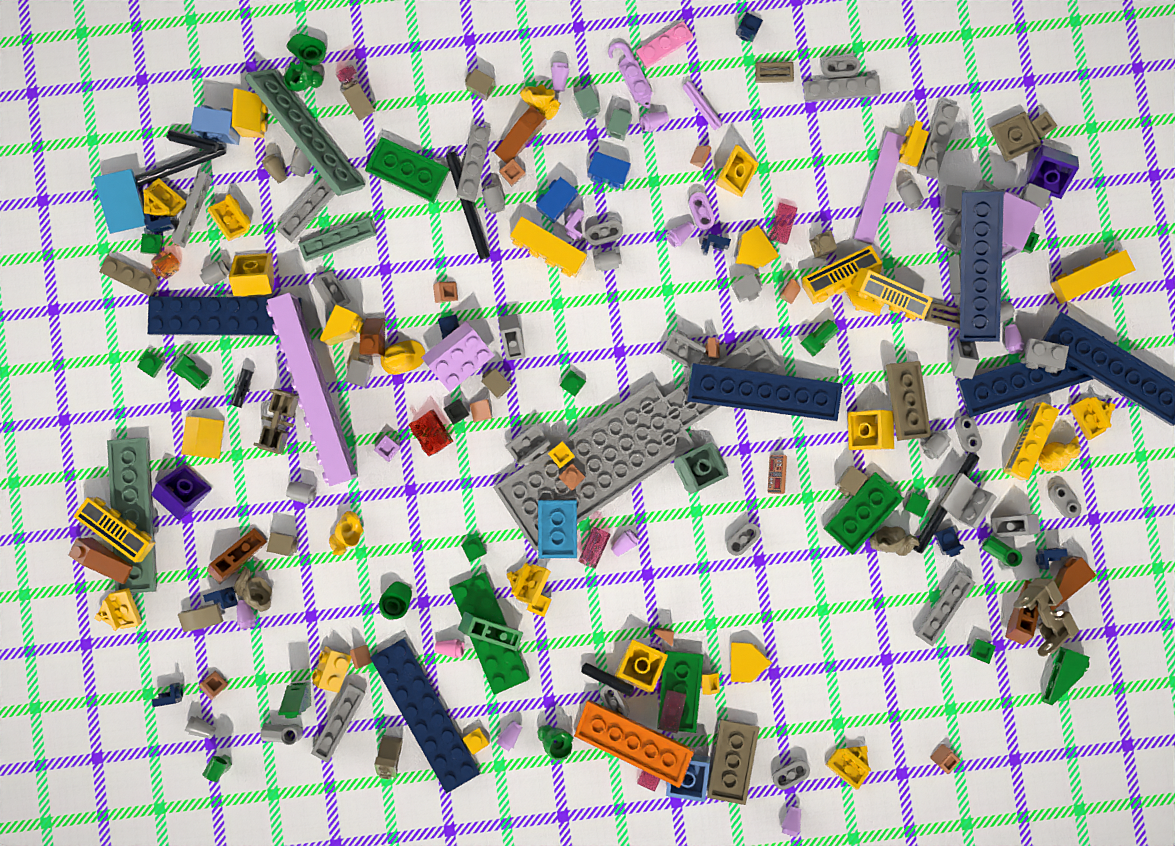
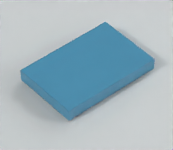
(120, 200)
(557, 529)

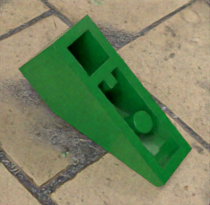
(490, 631)
(1066, 672)

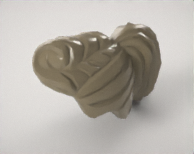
(893, 540)
(253, 590)

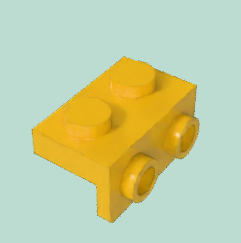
(914, 144)
(230, 218)
(331, 669)

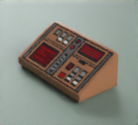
(777, 474)

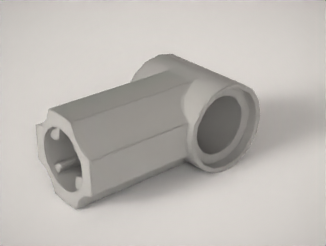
(279, 733)

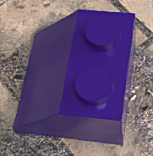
(1053, 170)
(181, 491)

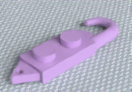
(633, 75)

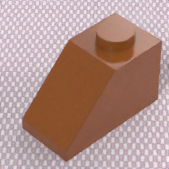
(373, 338)

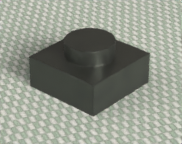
(456, 411)

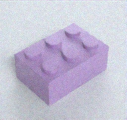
(457, 356)

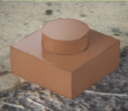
(512, 172)
(713, 348)
(571, 477)

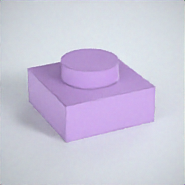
(387, 448)

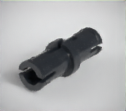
(241, 388)

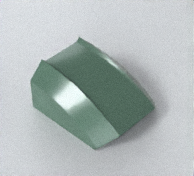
(701, 468)

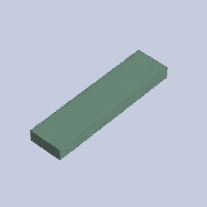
(337, 239)

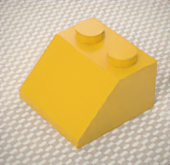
(249, 114)
(252, 274)
(341, 326)
(871, 430)
(641, 666)

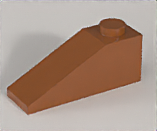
(521, 134)
(236, 556)
(100, 559)
(1072, 577)
(1022, 622)

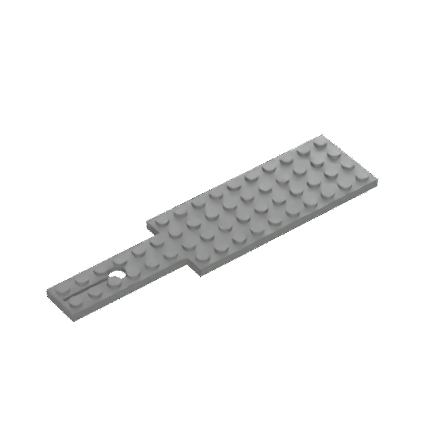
(619, 448)

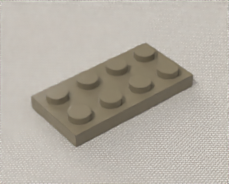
(908, 400)
(733, 762)

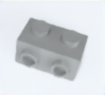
(683, 349)
(1045, 355)
(528, 445)

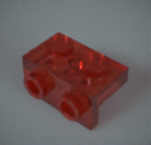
(431, 433)

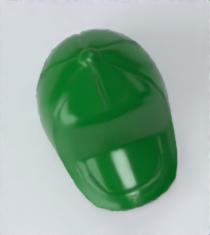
(307, 49)
(395, 601)

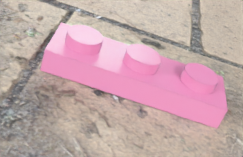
(664, 44)

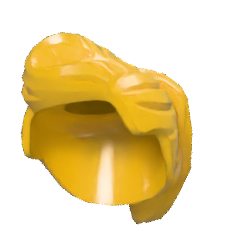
(541, 99)
(1057, 455)
(346, 533)

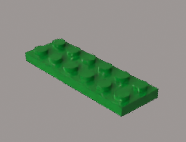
(500, 664)

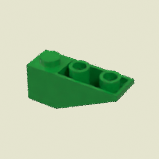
(295, 700)

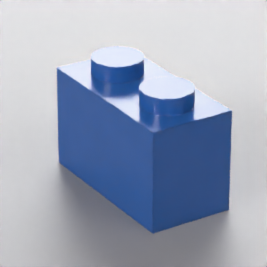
(608, 170)
(556, 200)

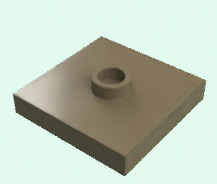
(1015, 136)

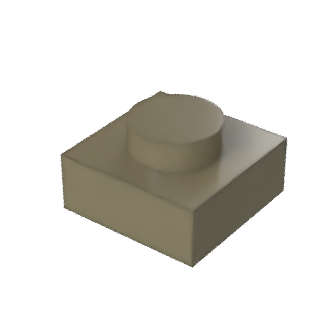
(1043, 124)

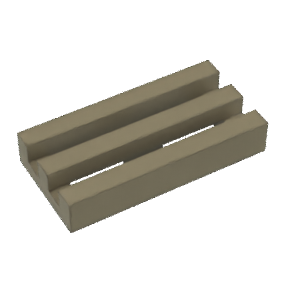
(781, 79)
(928, 318)

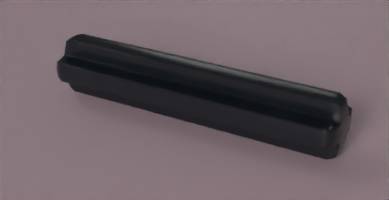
(192, 140)
(607, 679)

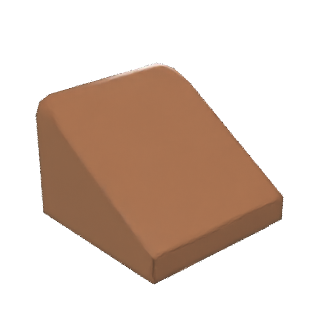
(700, 155)
(790, 291)
(445, 292)
(481, 410)
(666, 634)
(360, 656)
(213, 685)
(945, 759)

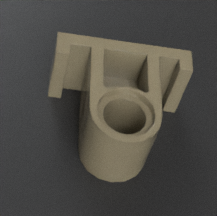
(357, 99)
(388, 757)

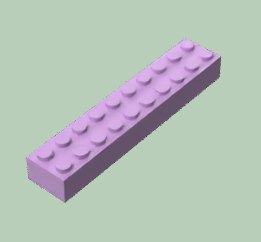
(312, 389)

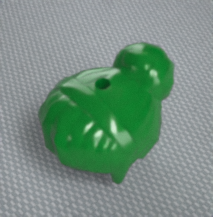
(301, 77)
(558, 750)

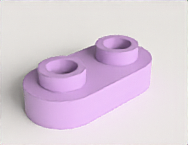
(702, 211)

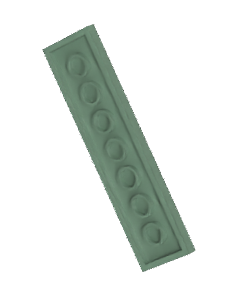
(305, 131)
(132, 498)

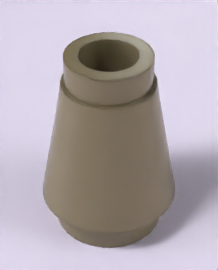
(274, 167)

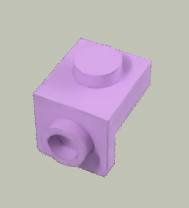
(573, 221)

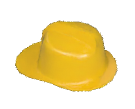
(402, 357)

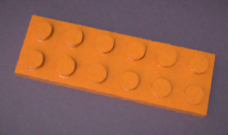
(634, 743)

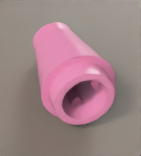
(451, 648)

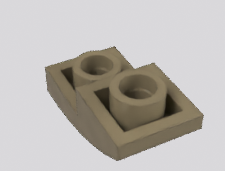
(200, 618)

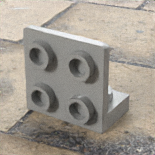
(967, 501)

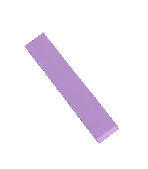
(879, 188)

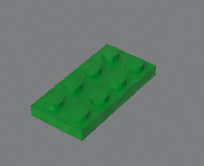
(407, 170)
(863, 513)
(683, 674)

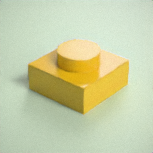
(561, 454)
(541, 606)
(710, 683)
(476, 740)

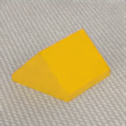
(737, 172)
(202, 437)

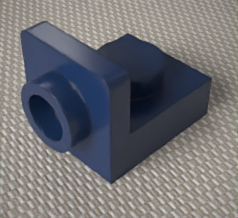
(749, 27)
(160, 225)
(719, 243)
(448, 325)
(948, 542)
(1053, 554)
(225, 597)
(167, 699)

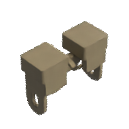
(281, 404)
(1056, 625)

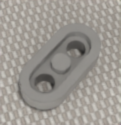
(840, 66)
(603, 231)
(966, 434)
(1065, 501)
(743, 539)
(614, 701)
(791, 776)

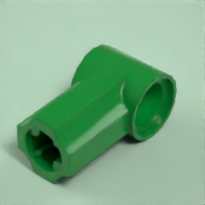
(816, 341)
(187, 369)
(1001, 550)
(217, 767)

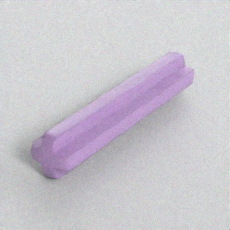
(702, 105)

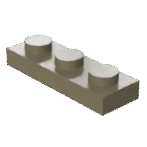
(129, 276)

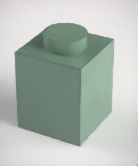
(587, 103)
(619, 124)

